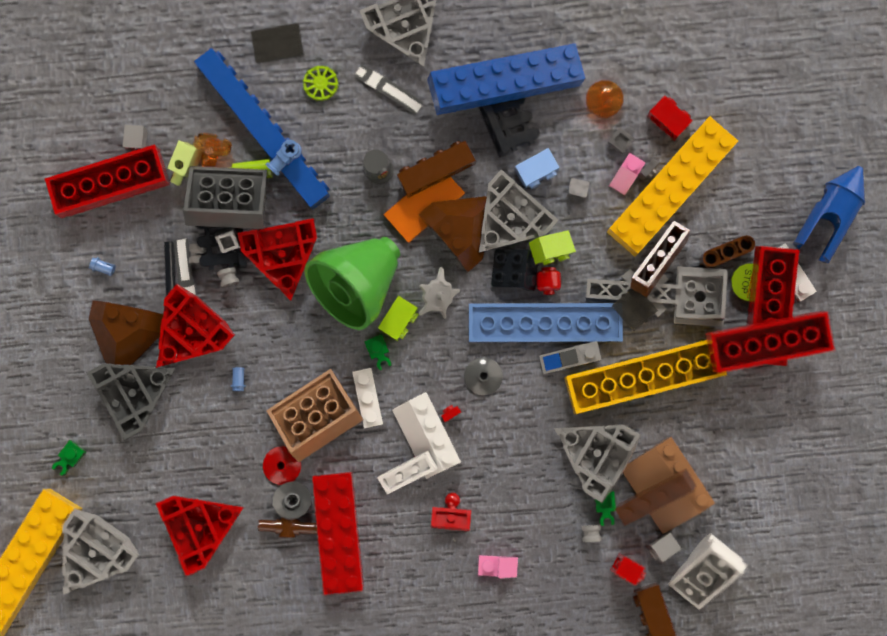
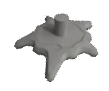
(437, 294)

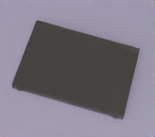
(277, 43)

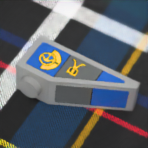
(570, 357)

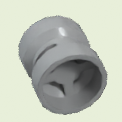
(196, 253)

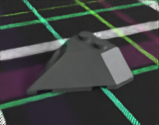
(130, 393)

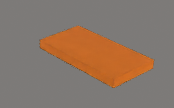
(405, 212)

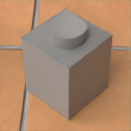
(134, 137)
(664, 547)

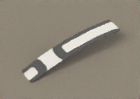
(389, 89)
(184, 269)

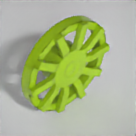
(320, 83)

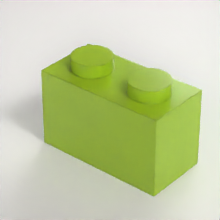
(552, 247)
(398, 319)

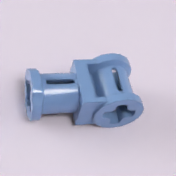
(284, 156)

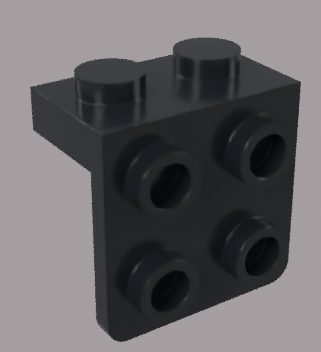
(514, 269)

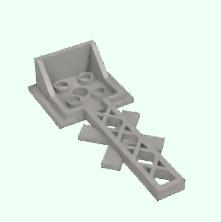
(688, 282)

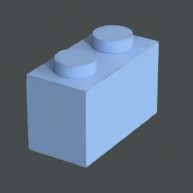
(536, 169)

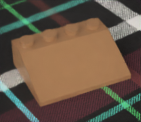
(314, 415)
(657, 465)

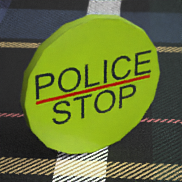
(742, 281)

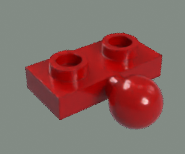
(450, 517)

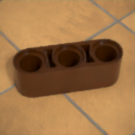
(735, 248)

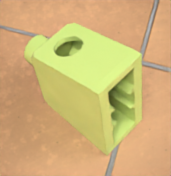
(185, 155)

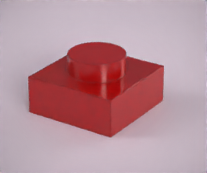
(450, 412)

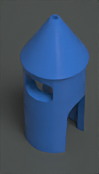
(840, 206)

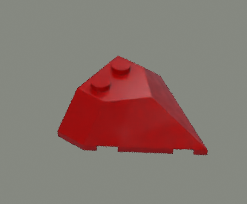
(280, 252)
(189, 328)
(196, 528)

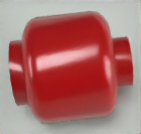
(548, 280)

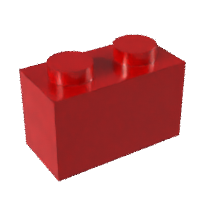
(670, 117)
(628, 569)

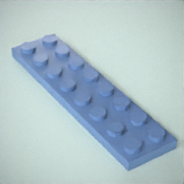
(544, 322)

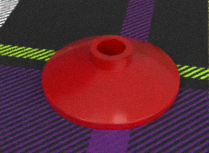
(276, 475)

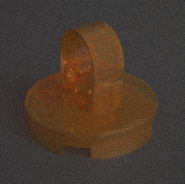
(604, 99)
(211, 148)

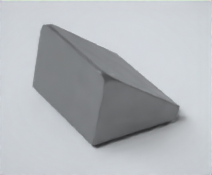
(578, 189)
(227, 239)

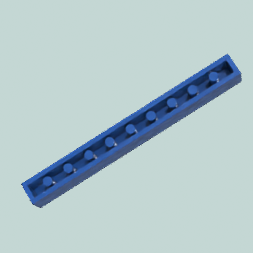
(260, 126)

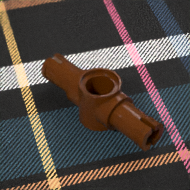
(287, 527)

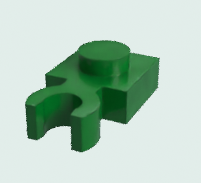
(377, 348)
(69, 455)
(606, 507)

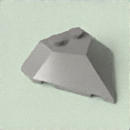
(402, 25)
(512, 214)
(599, 455)
(93, 550)

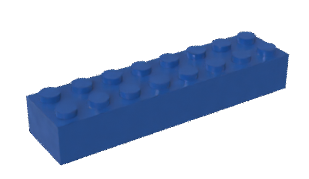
(505, 79)

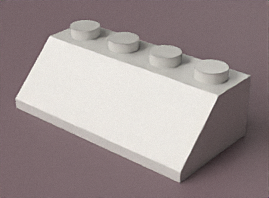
(426, 432)

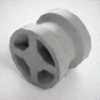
(228, 277)
(591, 533)

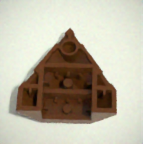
(459, 227)
(123, 331)

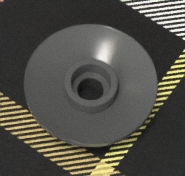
(481, 386)
(292, 492)

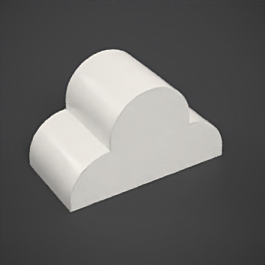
(707, 571)

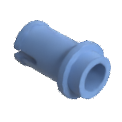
(101, 266)
(238, 379)

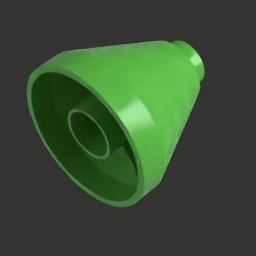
(353, 280)

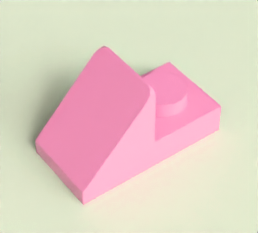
(627, 174)
(497, 566)

